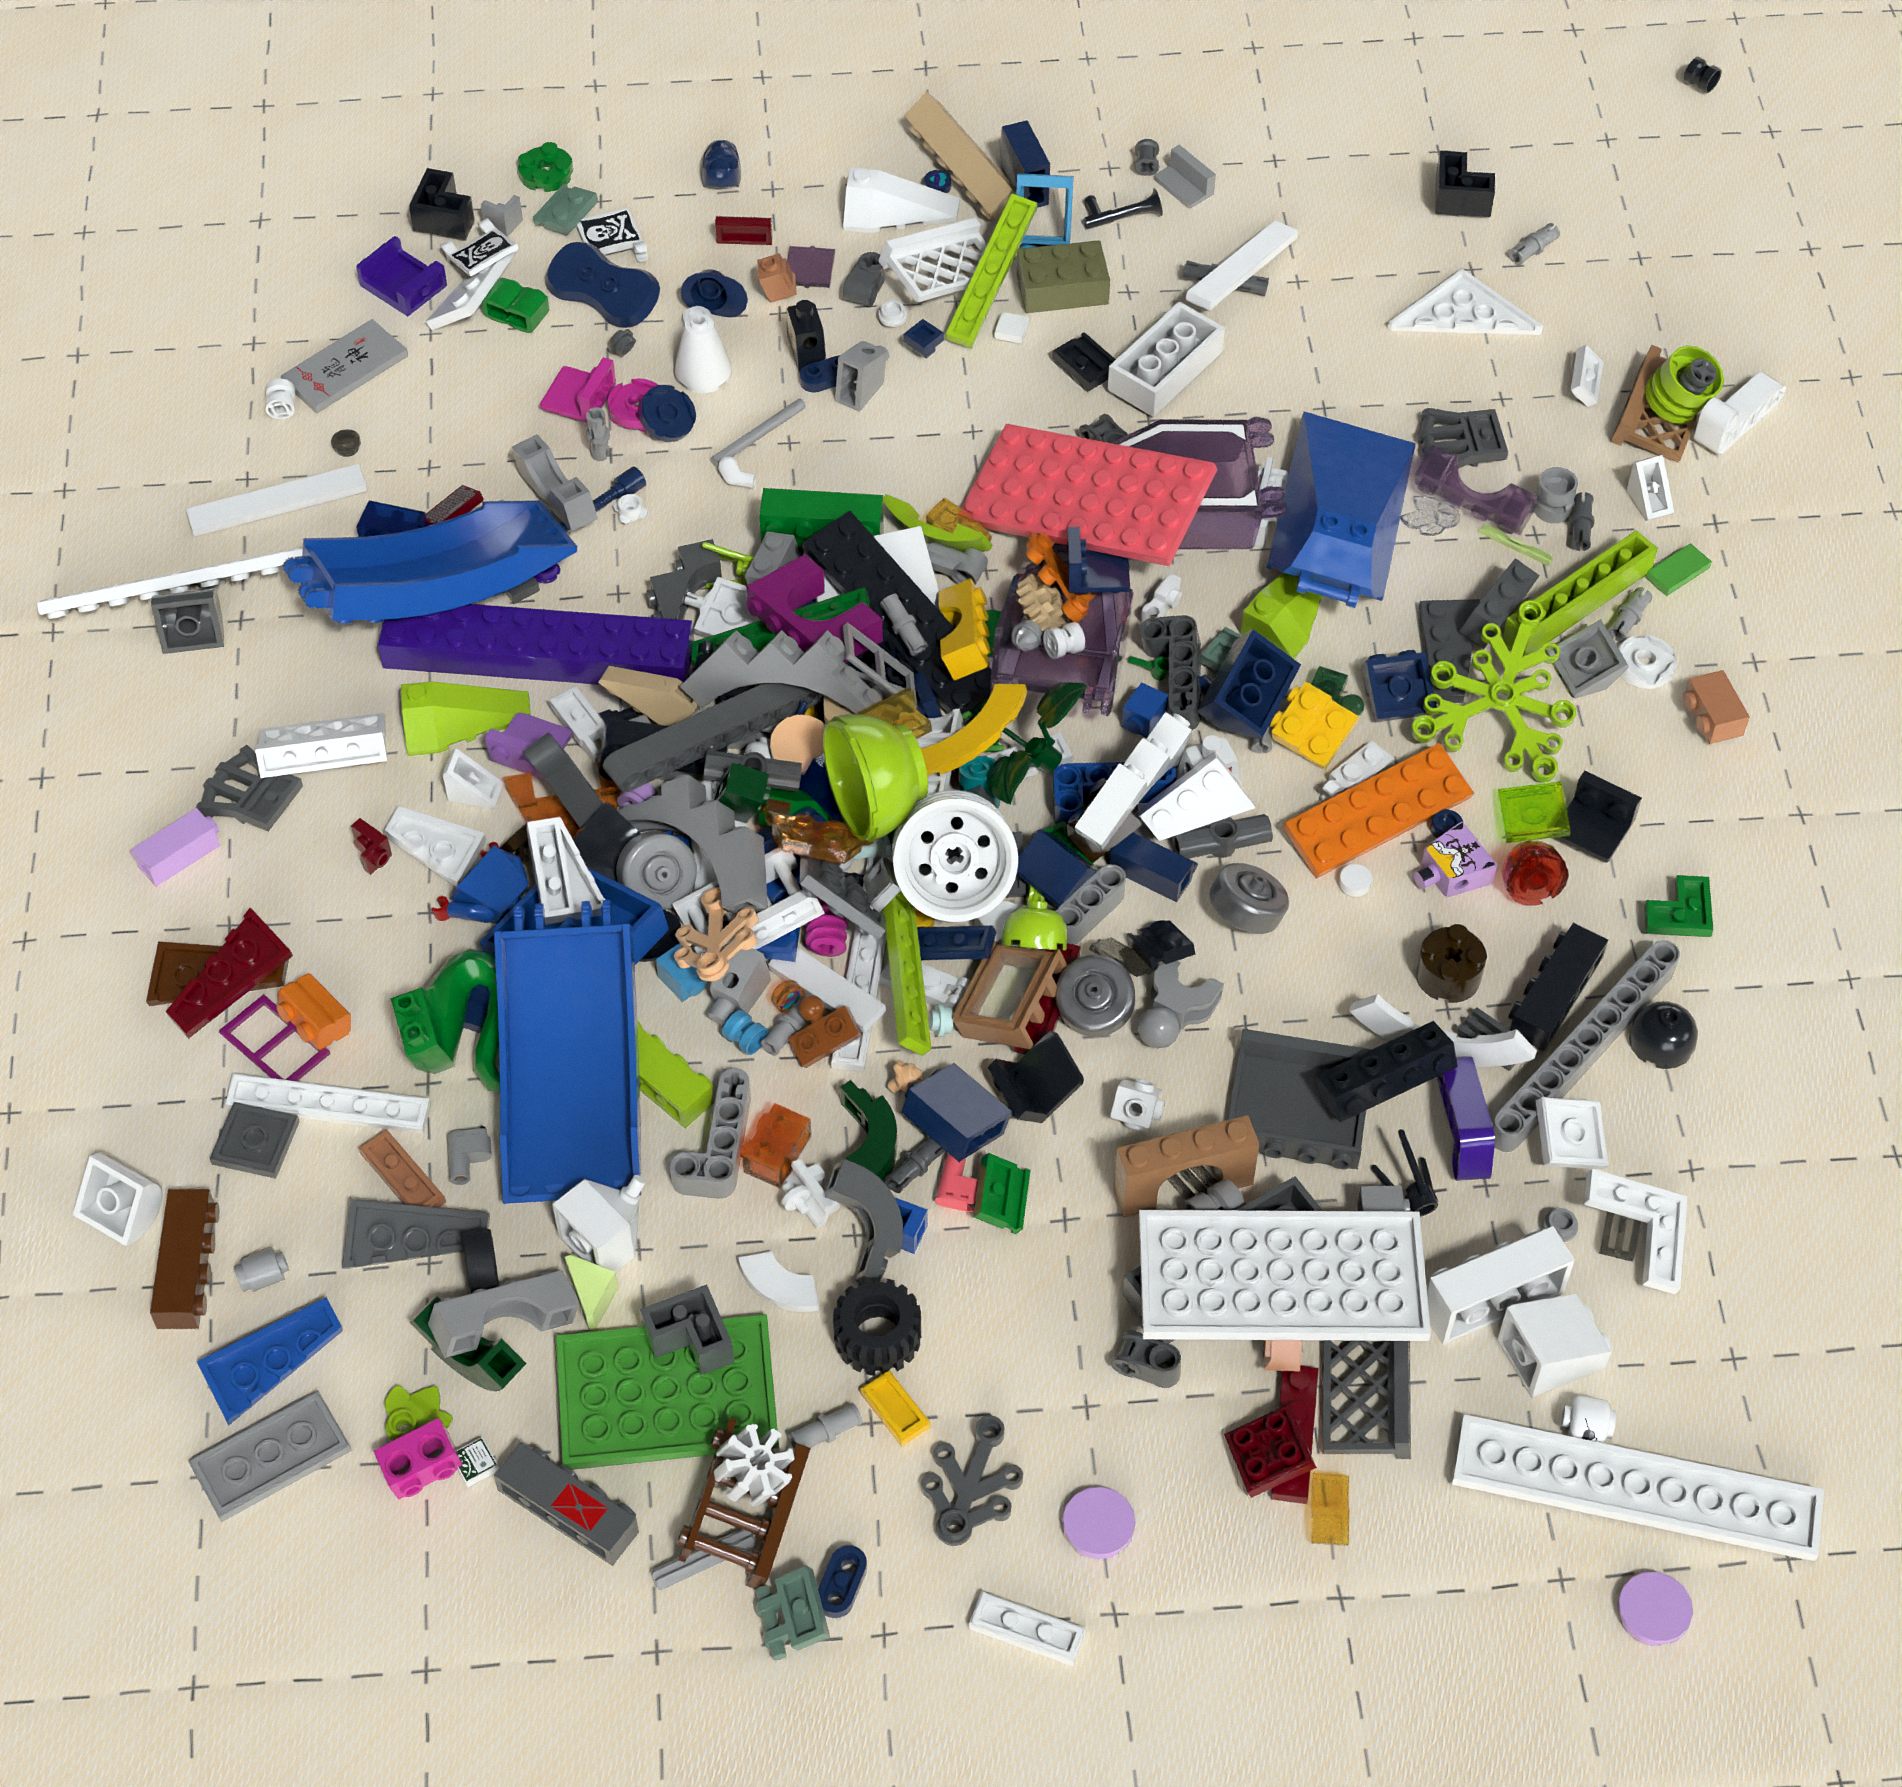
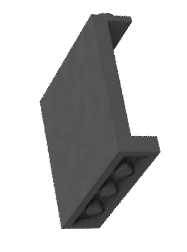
(1282, 1097)

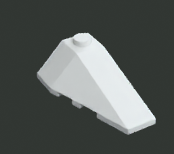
(884, 200)

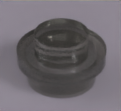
(346, 442)

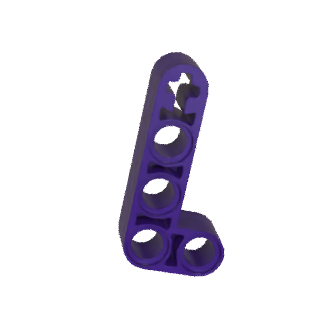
(1468, 1121)

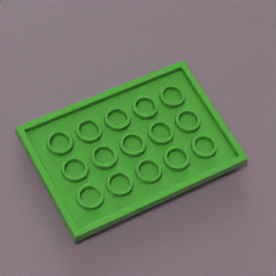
(639, 1408)

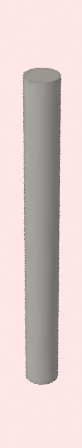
(760, 431)

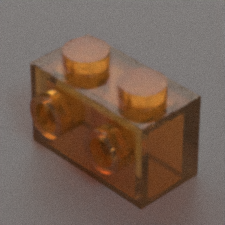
(776, 1144)

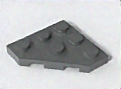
(842, 894)

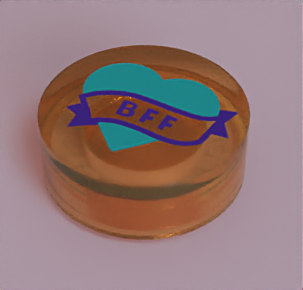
(786, 995)

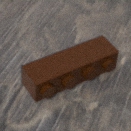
(183, 1259)

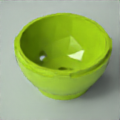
(873, 773)

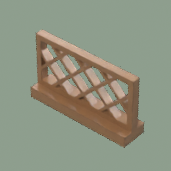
(1634, 411)

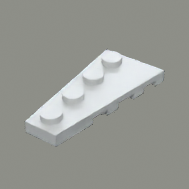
(468, 295)

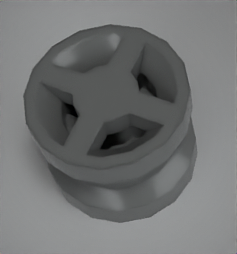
(1698, 376)

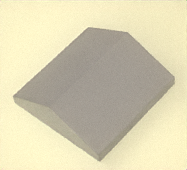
(1590, 660)

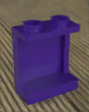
(400, 277)

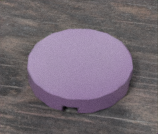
(1098, 1522)
(1655, 1608)

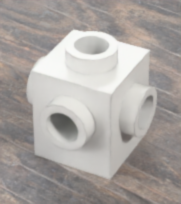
(1127, 1101)

